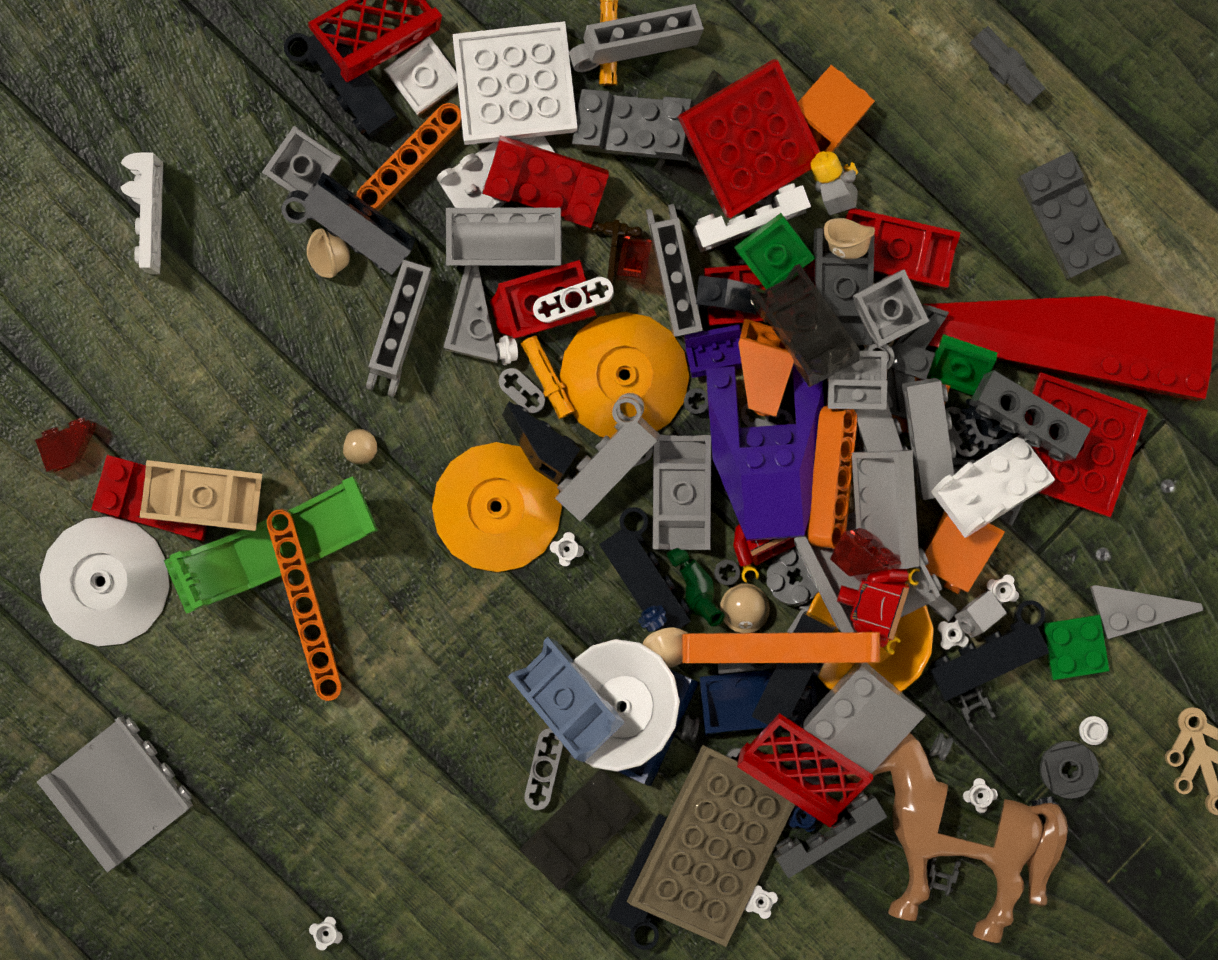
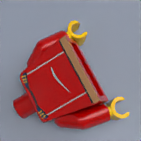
(758, 550)
(879, 603)

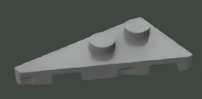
(470, 323)
(1130, 611)

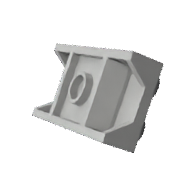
(682, 492)

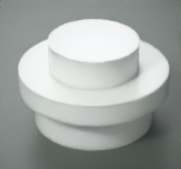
(1093, 730)

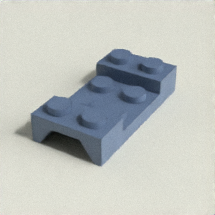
(567, 701)

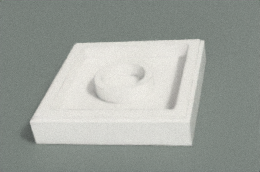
(423, 76)

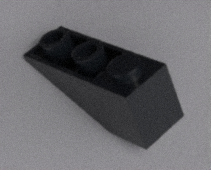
(543, 446)

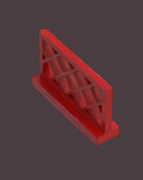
(383, 47)
(791, 783)

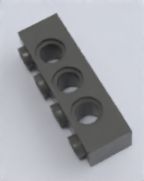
(1069, 431)

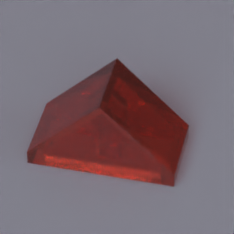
(634, 260)

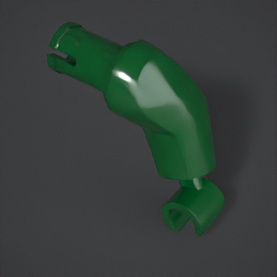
(698, 587)

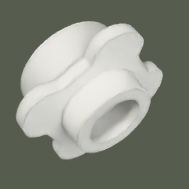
(507, 350)
(566, 557)
(1006, 583)
(947, 640)
(972, 795)
(768, 897)
(324, 941)

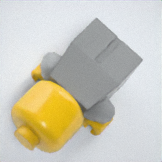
(834, 182)

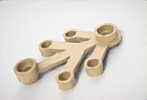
(1201, 755)

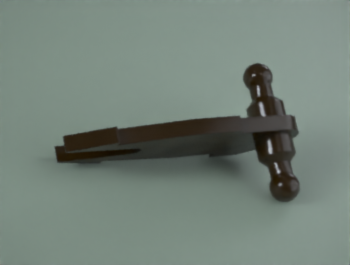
(615, 230)

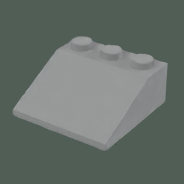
(863, 717)

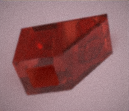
(65, 447)
(861, 554)

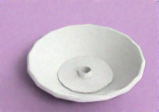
(133, 576)
(642, 680)

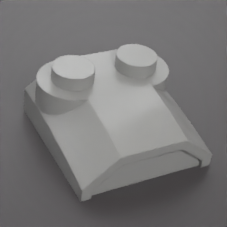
(300, 162)
(890, 308)

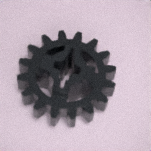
(983, 430)

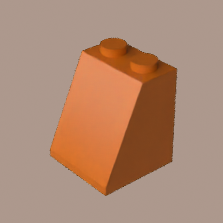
(833, 108)
(764, 367)
(958, 558)

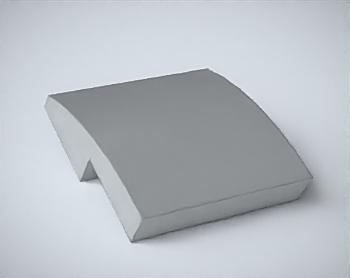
(860, 384)

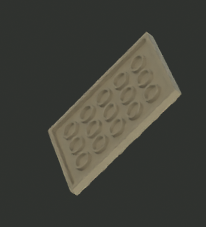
(711, 848)

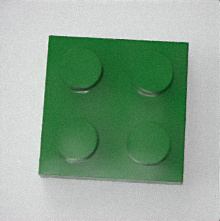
(774, 251)
(961, 364)
(1075, 647)

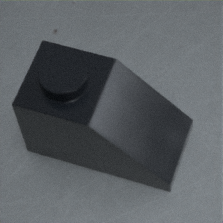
(725, 295)

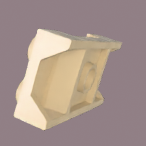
(201, 495)

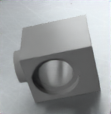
(980, 614)

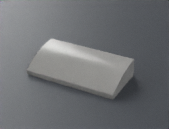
(503, 236)
(887, 501)

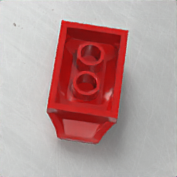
(515, 300)

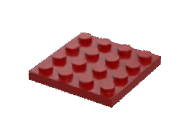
(750, 138)
(1101, 465)

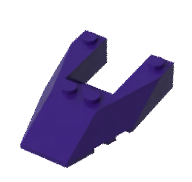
(765, 466)

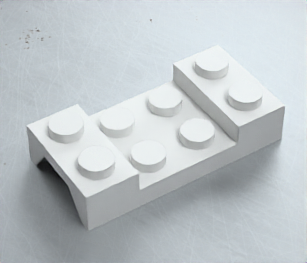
(713, 232)

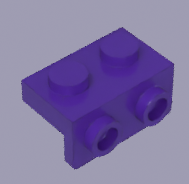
(713, 349)

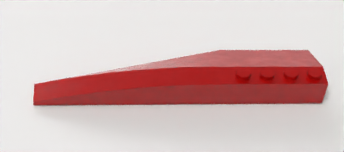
(1092, 340)

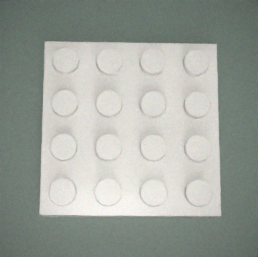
(515, 83)

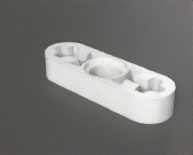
(555, 313)

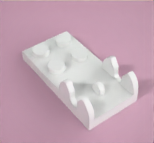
(466, 180)
(147, 192)
(992, 485)

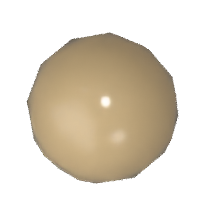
(359, 447)

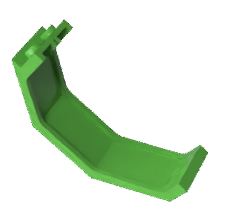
(248, 556)

